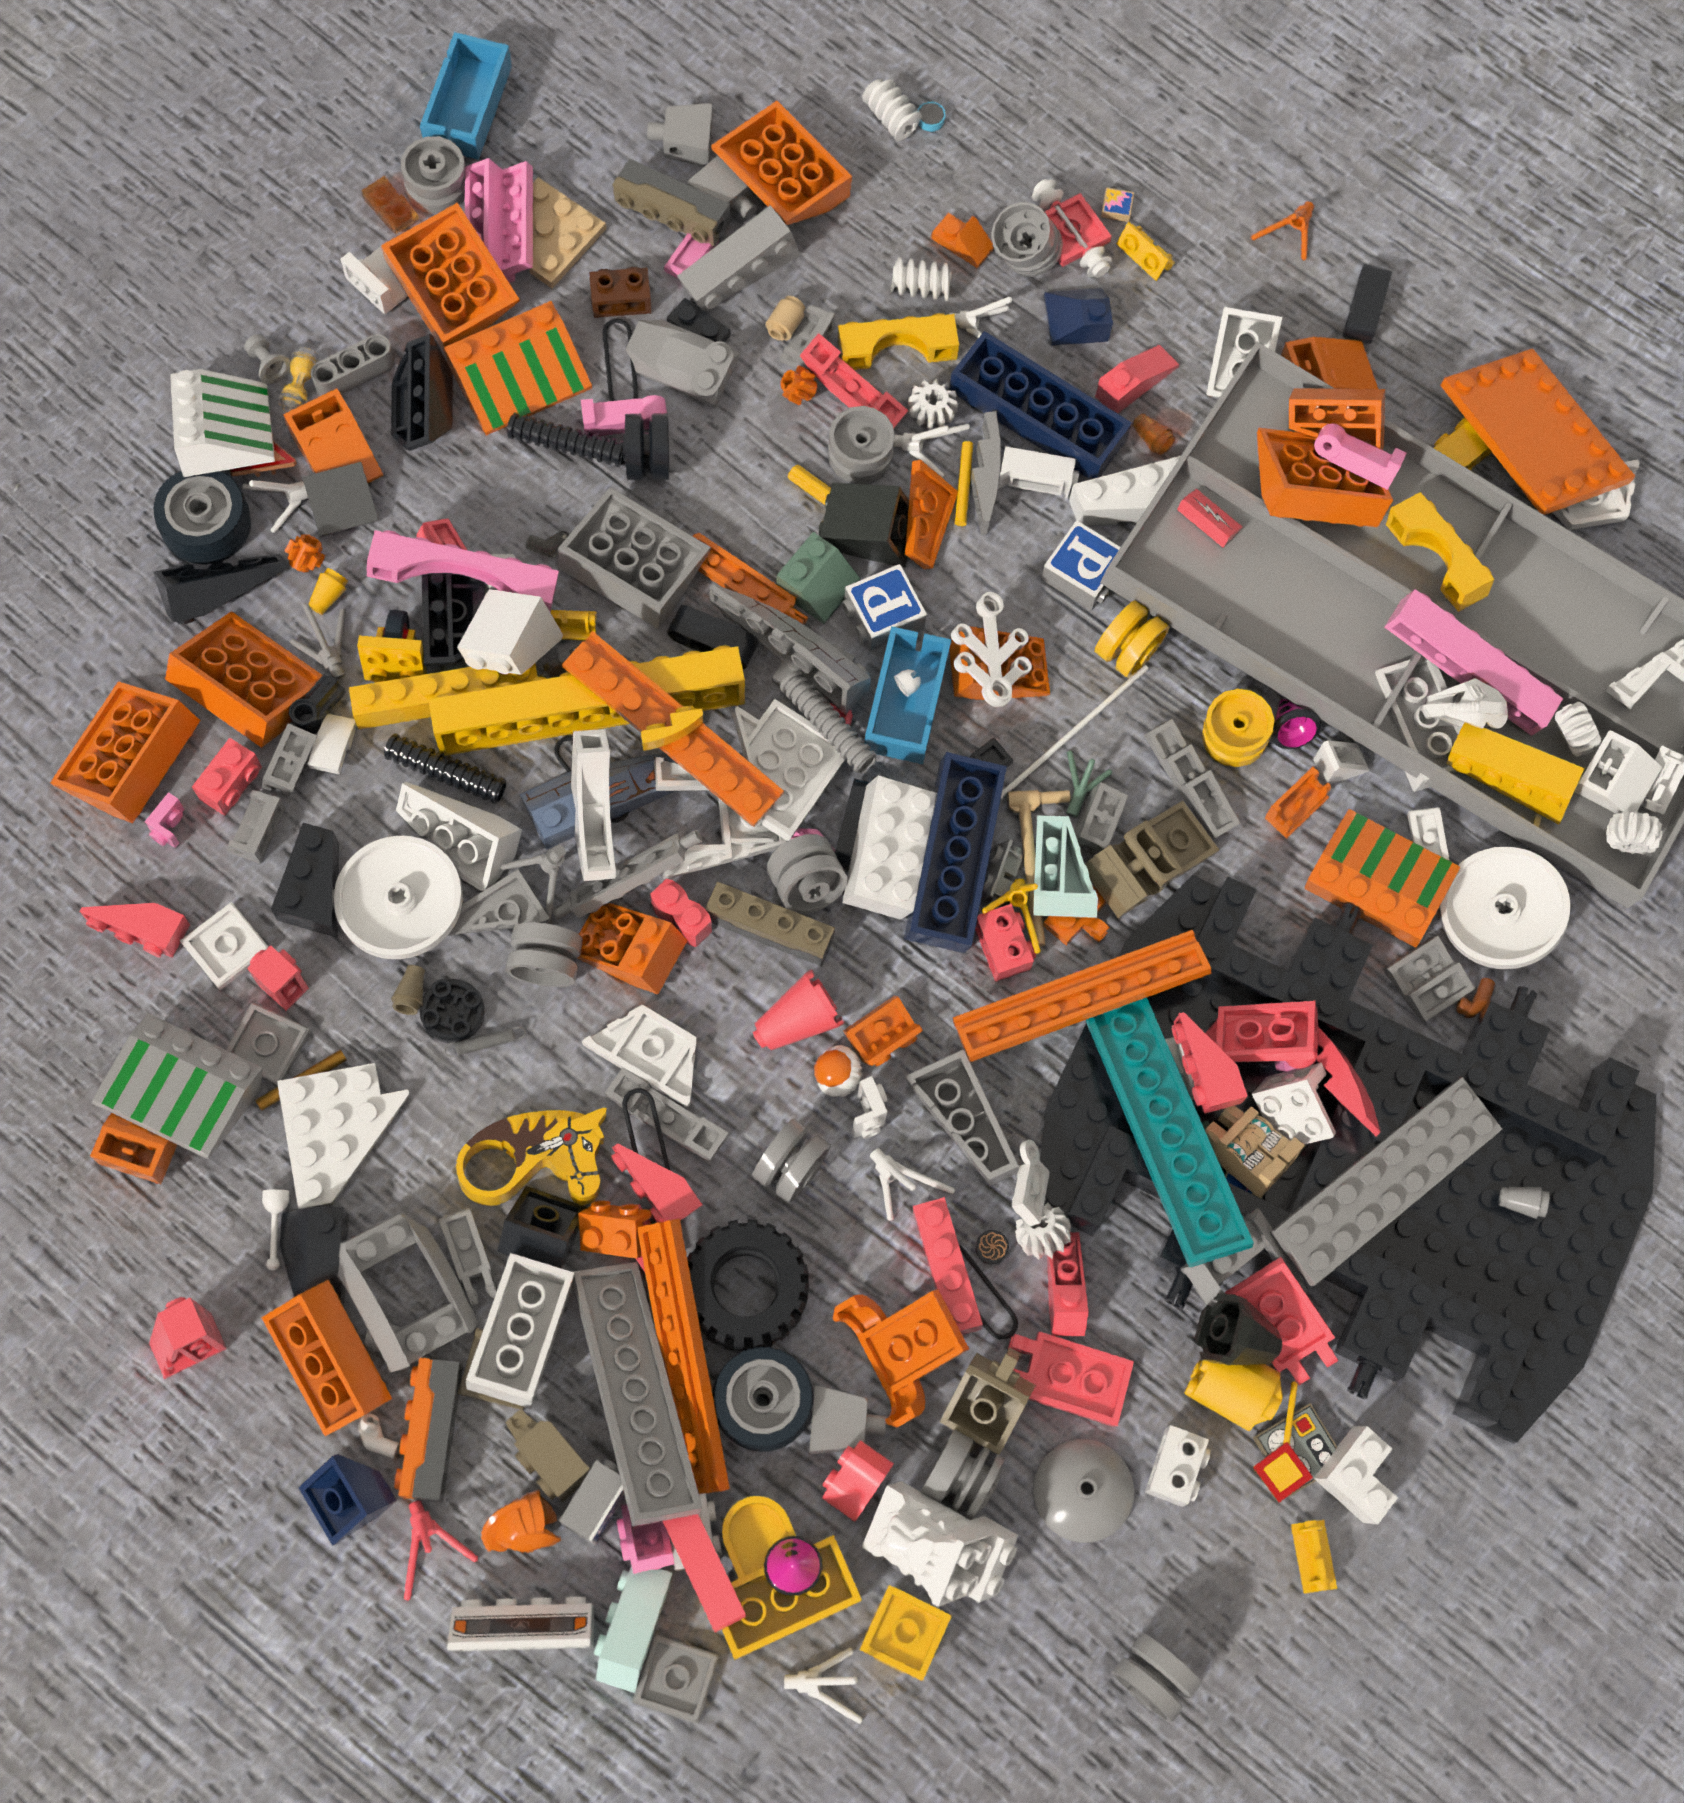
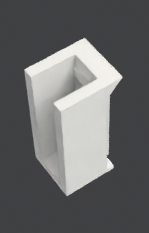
(1037, 471)

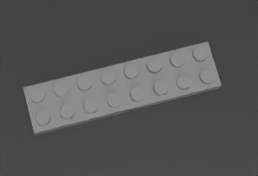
(1385, 1181)
(636, 1394)

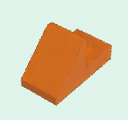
(964, 240)

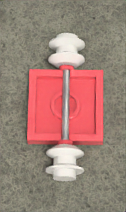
(1079, 228)

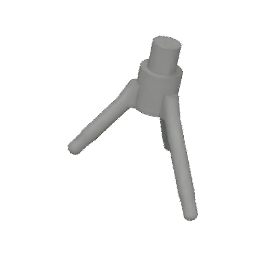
(329, 655)
(550, 864)

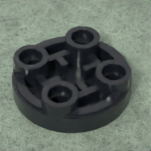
(452, 1010)

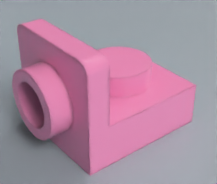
(165, 815)

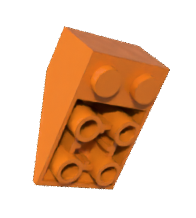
(1333, 361)
(330, 435)
(1031, 685)
(631, 946)
(133, 1150)

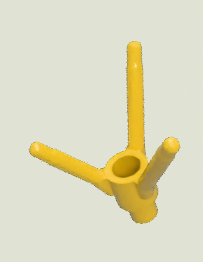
(1018, 897)

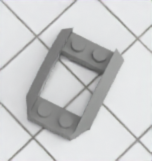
(1210, 1274)
(428, 1331)

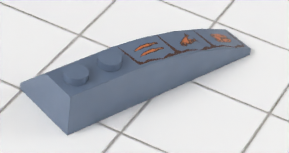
(553, 805)

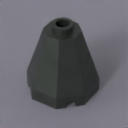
(1236, 1333)

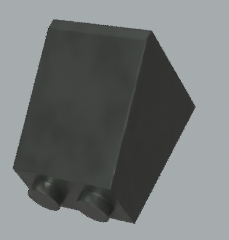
(867, 521)

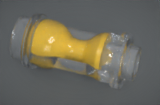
(300, 367)

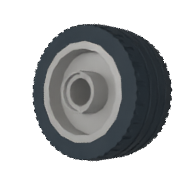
(202, 516)
(763, 1373)

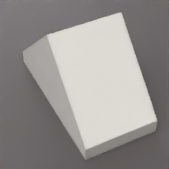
(1339, 761)

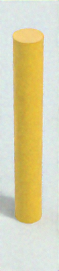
(964, 483)

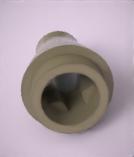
(409, 992)

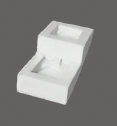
(332, 743)

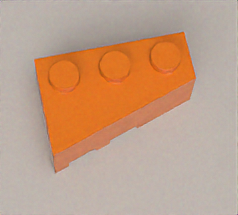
(1355, 410)

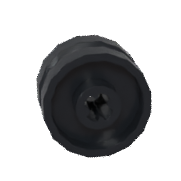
(646, 446)

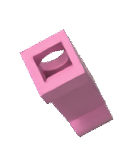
(609, 417)
(1358, 456)

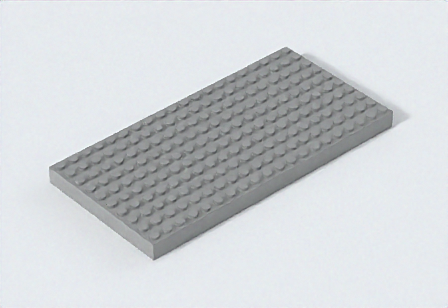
(1313, 599)

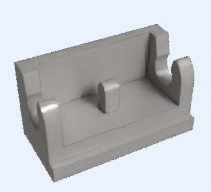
(807, 330)
(288, 759)
(1099, 817)
(257, 827)

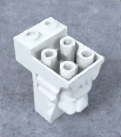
(940, 1546)

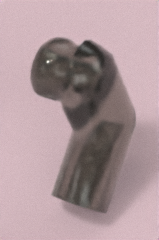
(549, 546)

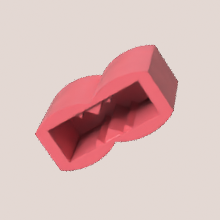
(689, 917)
(857, 1480)

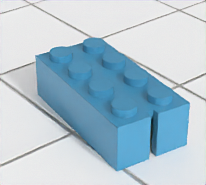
(466, 104)
(903, 724)

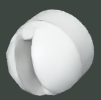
(906, 682)

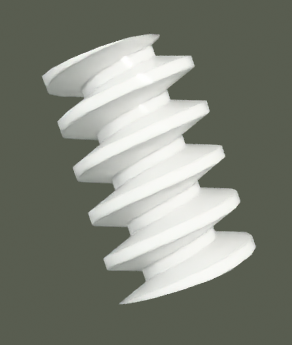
(892, 108)
(921, 279)

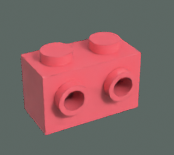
(227, 776)
(1004, 942)
(278, 976)

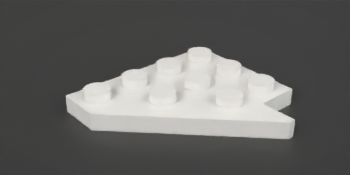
(791, 756)
(332, 1127)

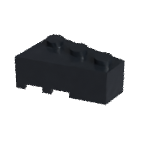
(309, 882)

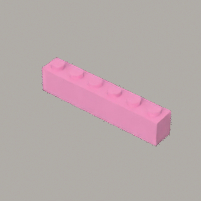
(1468, 656)

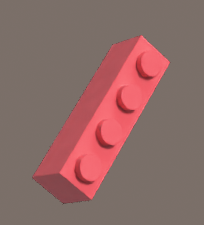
(947, 1263)

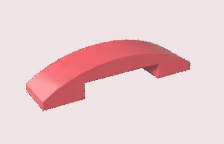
(845, 382)

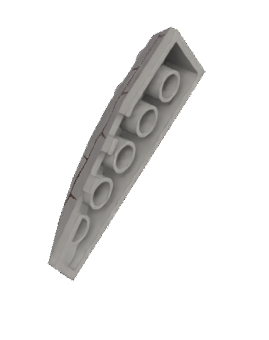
(797, 647)

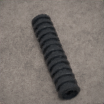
(565, 439)
(445, 768)

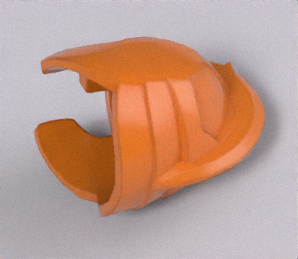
(521, 1525)

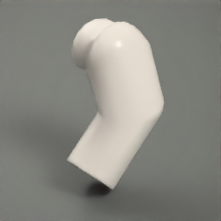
(373, 1438)

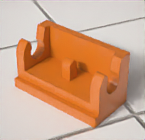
(1298, 803)

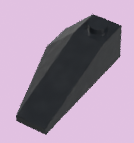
(197, 592)
(311, 1247)

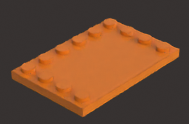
(1537, 431)

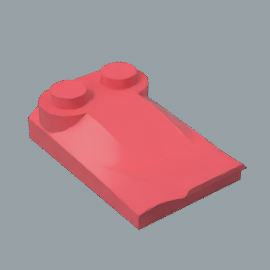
(1268, 1032)

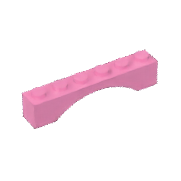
(401, 557)

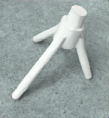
(970, 319)
(914, 442)
(294, 493)
(892, 1170)
(811, 1682)

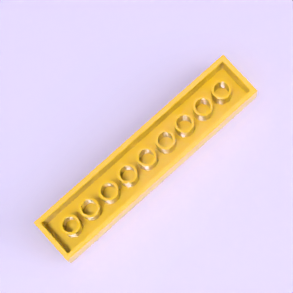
(564, 705)

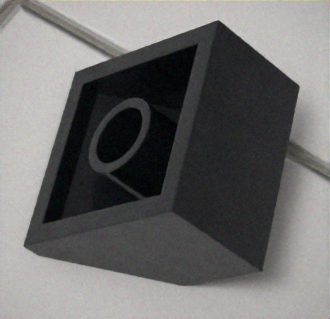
(541, 1227)

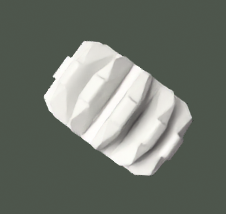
(937, 414)
(1578, 729)
(1634, 832)
(1046, 1236)

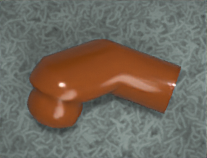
(1481, 999)

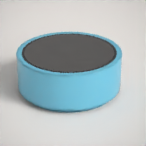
(932, 116)

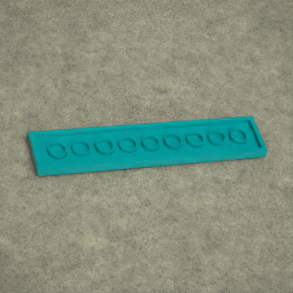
(1169, 1134)

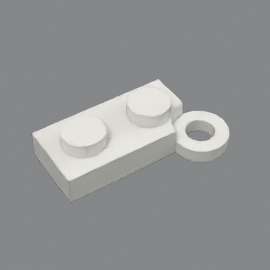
(1030, 1185)

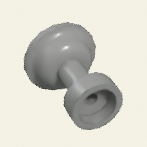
(272, 367)

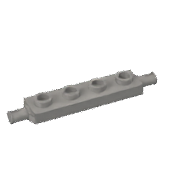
(629, 875)

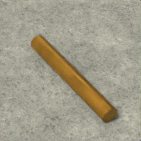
(323, 1066)

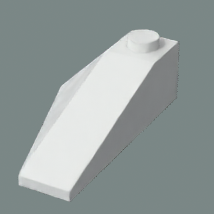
(469, 836)

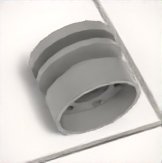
(1016, 229)
(963, 1475)

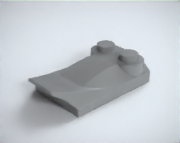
(682, 360)

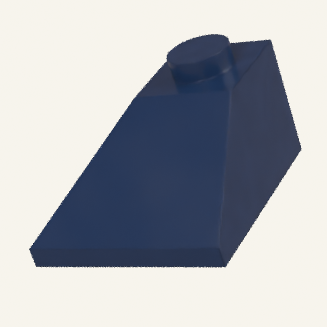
(1078, 316)
(346, 1496)

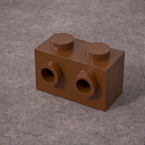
(620, 292)

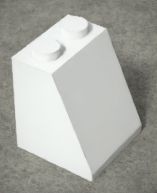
(509, 633)

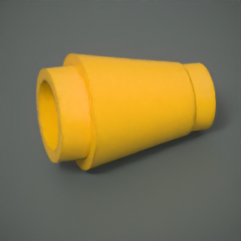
(327, 590)

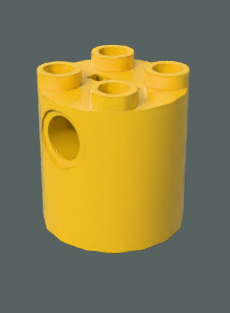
(1237, 1392)

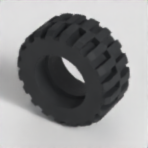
(791, 1276)

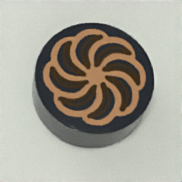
(992, 1246)

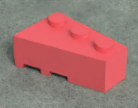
(184, 1336)

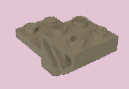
(1150, 858)

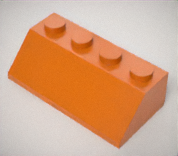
(326, 1357)

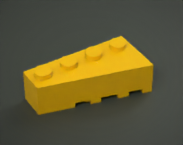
(1516, 770)

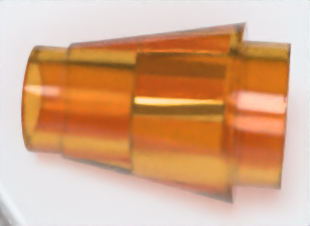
(1154, 434)

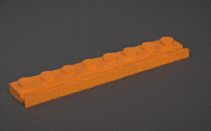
(699, 752)
(1081, 995)
(683, 1350)

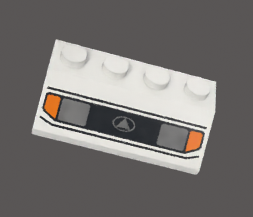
(521, 1626)

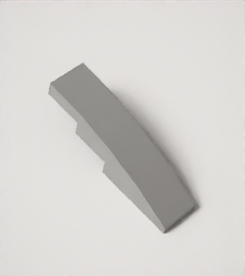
(986, 477)
(1191, 779)

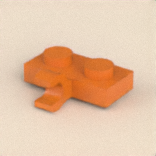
(1068, 927)

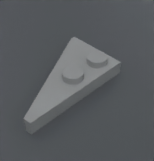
(501, 907)

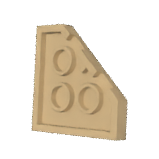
(560, 233)

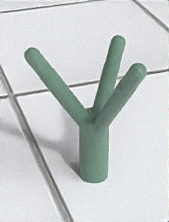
(1081, 788)

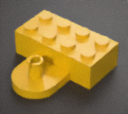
(748, 1534)

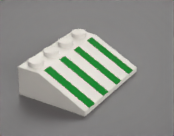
(220, 422)

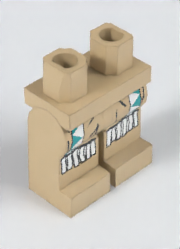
(1252, 1149)

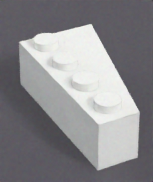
(1119, 495)

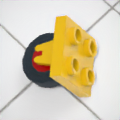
(393, 651)

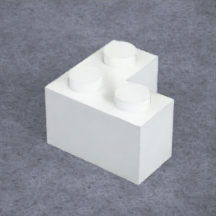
(1351, 1478)

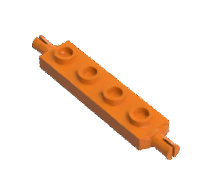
(739, 577)

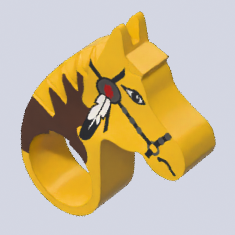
(537, 1140)

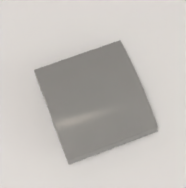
(1429, 978)

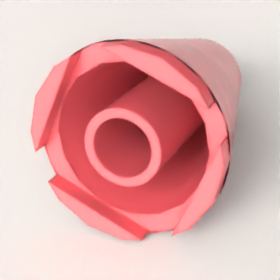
(798, 1015)

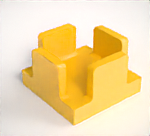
(905, 1633)

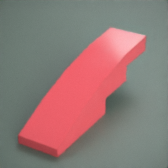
(1346, 1084)
(705, 1571)

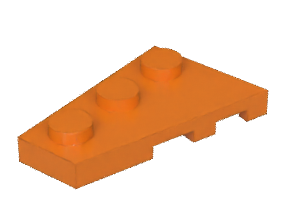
(928, 514)

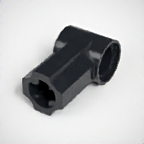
(316, 702)

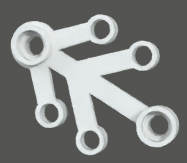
(991, 654)

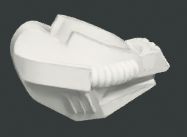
(1475, 704)

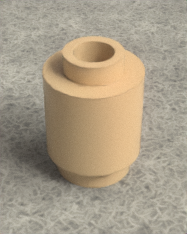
(785, 318)

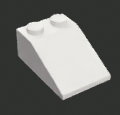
(1234, 341)

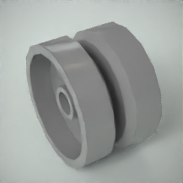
(433, 174)
(861, 444)
(806, 873)
(544, 954)
(789, 1159)
(1158, 1675)

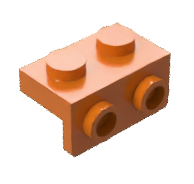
(882, 1032)
(611, 1228)

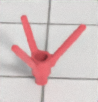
(422, 1529)

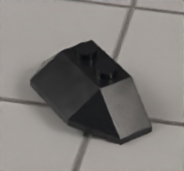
(421, 395)
(447, 611)

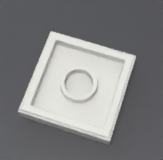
(224, 945)

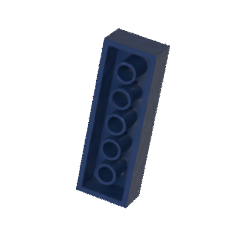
(1039, 405)
(956, 853)

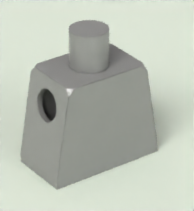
(685, 133)
(723, 183)
(841, 1421)

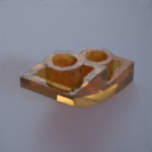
(389, 205)

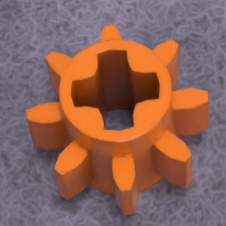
(798, 385)
(305, 553)

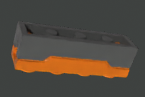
(430, 1430)

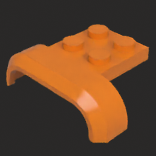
(904, 1346)

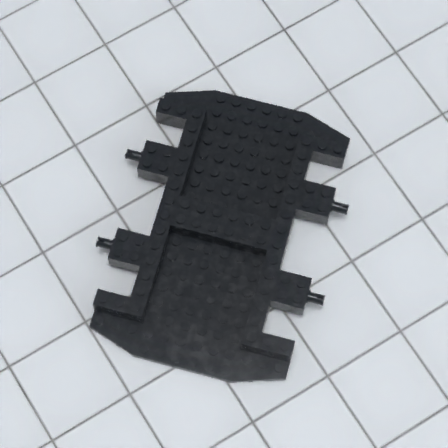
(1455, 1260)

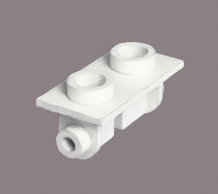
(1666, 781)

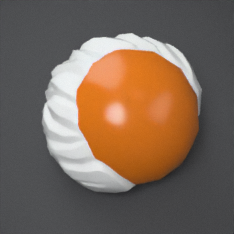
(838, 1071)

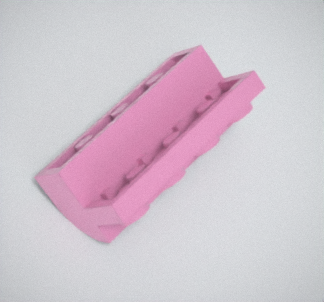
(502, 212)

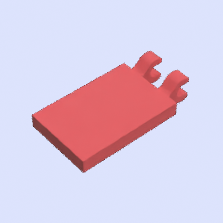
(1288, 1308)
(1075, 1377)

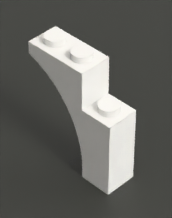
(592, 804)

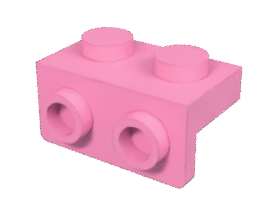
(645, 1544)

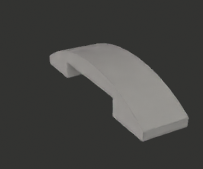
(675, 1121)

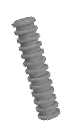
(828, 721)

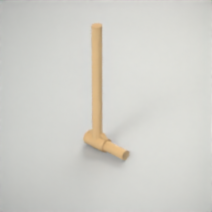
(1024, 803)

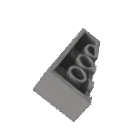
(740, 260)
(961, 1108)

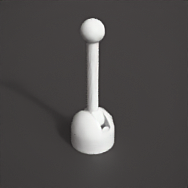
(274, 1202)

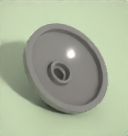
(1060, 1496)

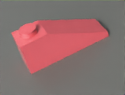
(1134, 378)

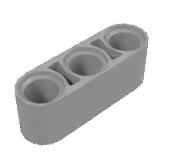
(358, 354)

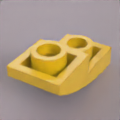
(682, 723)

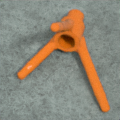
(1297, 220)

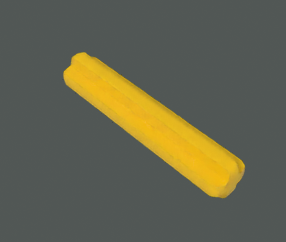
(809, 483)

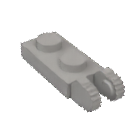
(467, 1252)

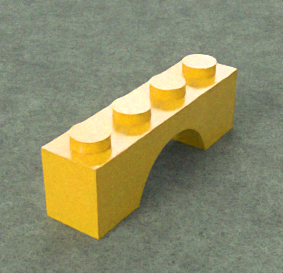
(930, 335)
(1419, 524)

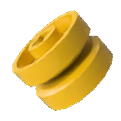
(1131, 639)
(1237, 727)

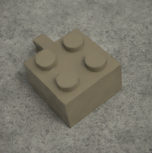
(989, 1401)
(549, 1454)

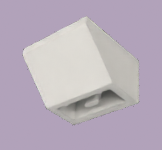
(1619, 775)

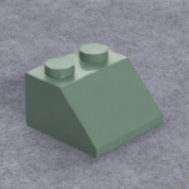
(817, 577)

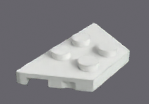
(1601, 509)
(651, 1050)

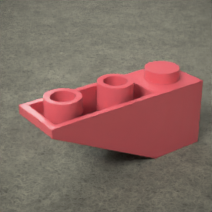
(143, 923)
(1212, 1070)
(664, 1189)
(1067, 1290)

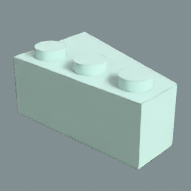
(1061, 872)
(631, 1627)

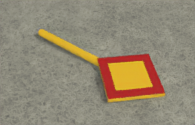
(1283, 1469)

